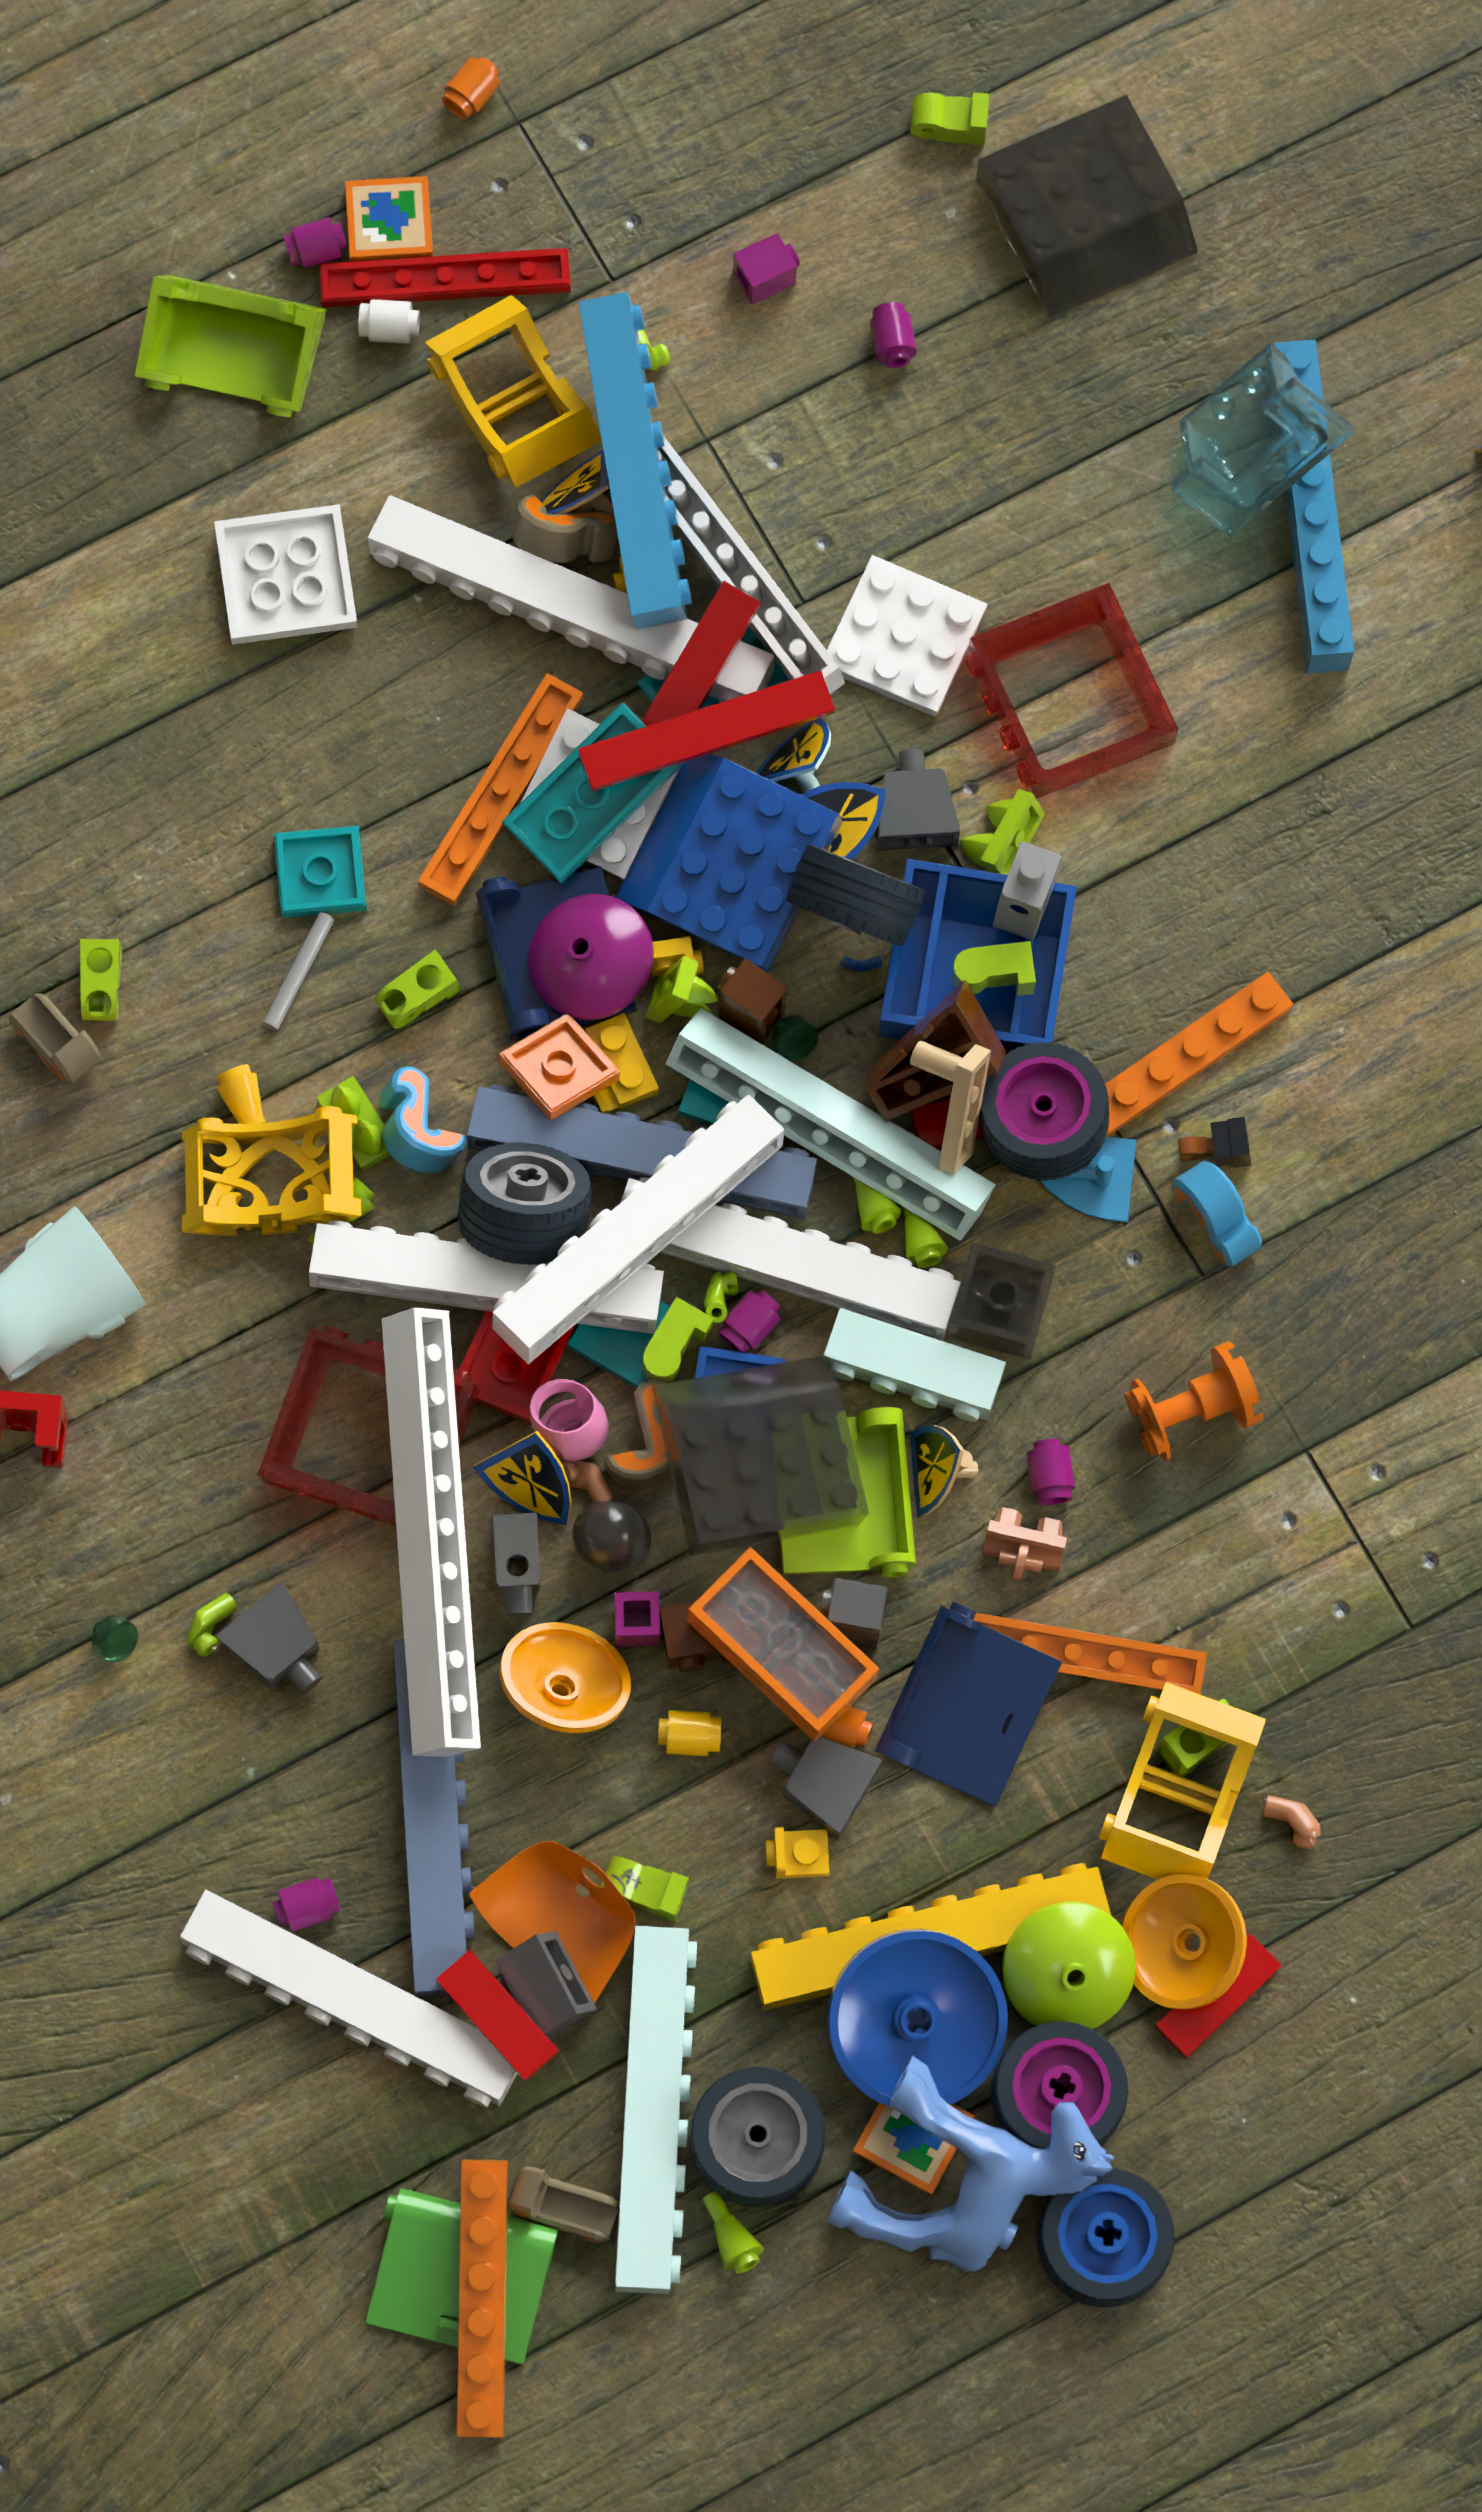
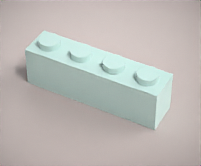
(913, 1365)

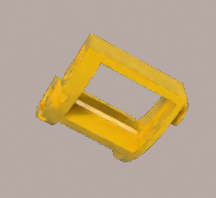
(541, 448)
(1159, 1856)

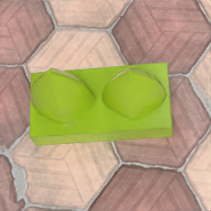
(1015, 823)
(679, 992)
(367, 1139)

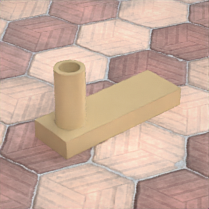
(966, 1097)

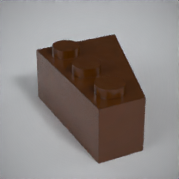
(951, 1026)

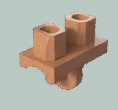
(1023, 1546)

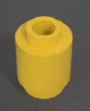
(690, 1733)

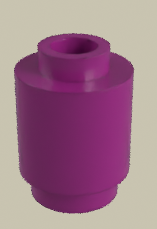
(315, 243)
(893, 335)
(750, 1321)
(1050, 1472)
(306, 1904)

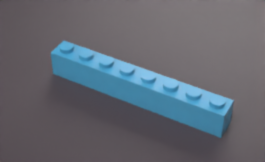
(633, 460)
(1317, 544)

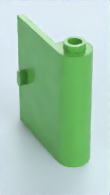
(422, 2272)

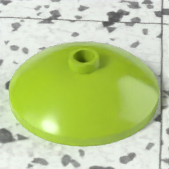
(1064, 1940)

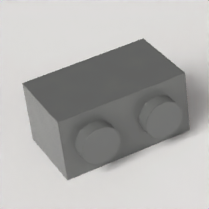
(855, 1610)
(546, 1983)

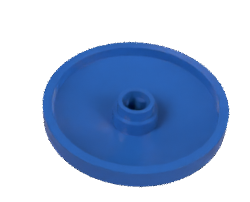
(921, 1999)

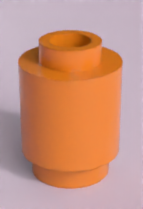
(471, 87)
(851, 1729)

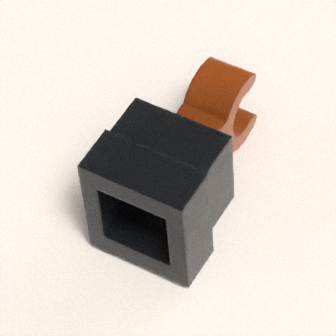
(1227, 1143)

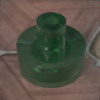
(794, 1037)
(114, 1638)

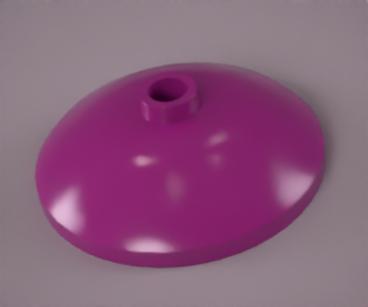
(604, 976)

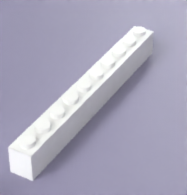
(546, 595)
(430, 1533)

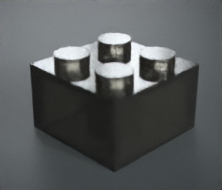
(1001, 1301)

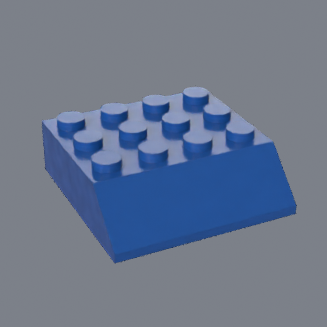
(726, 858)
(958, 916)

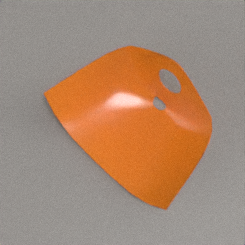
(539, 1896)

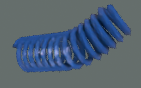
(860, 965)

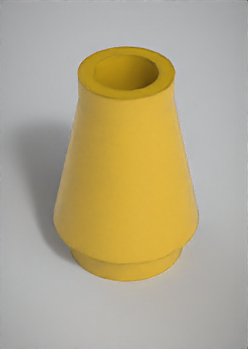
(241, 1094)

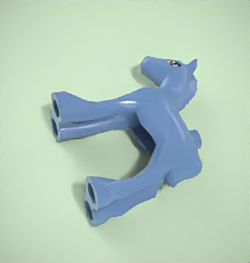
(992, 2183)

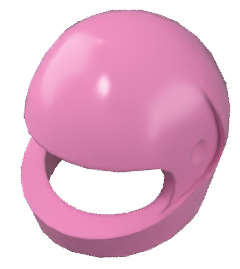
(572, 1426)

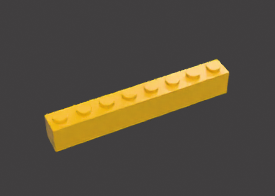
(984, 1922)

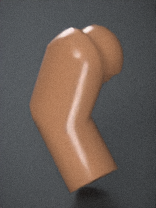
(588, 1477)
(1299, 1818)

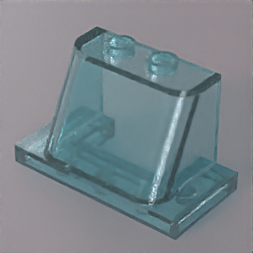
(1254, 441)

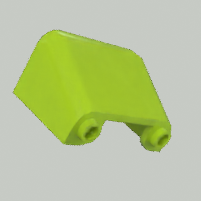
(229, 342)

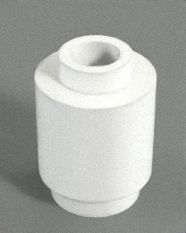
(388, 321)

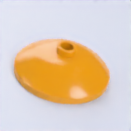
(565, 1677)
(1162, 1930)

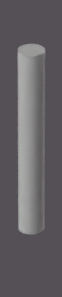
(298, 971)

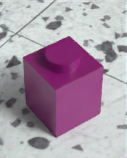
(766, 268)
(637, 1619)

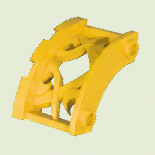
(324, 1200)

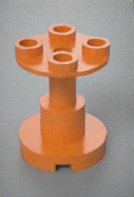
(1209, 1395)

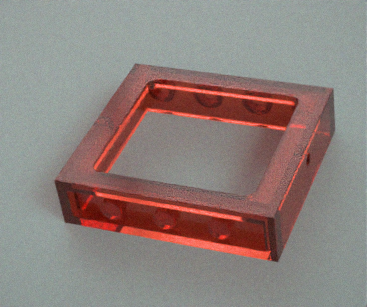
(1046, 625)
(316, 1356)

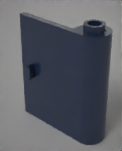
(509, 924)
(960, 1700)

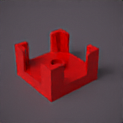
(41, 1414)

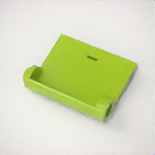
(886, 1534)

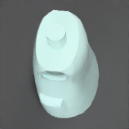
(60, 1294)

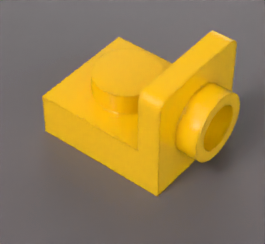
(670, 951)
(798, 1853)

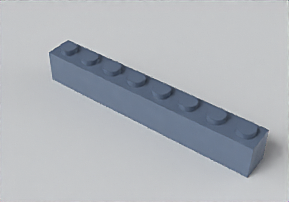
(629, 1148)
(432, 1852)

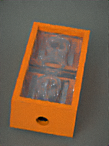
(782, 1644)

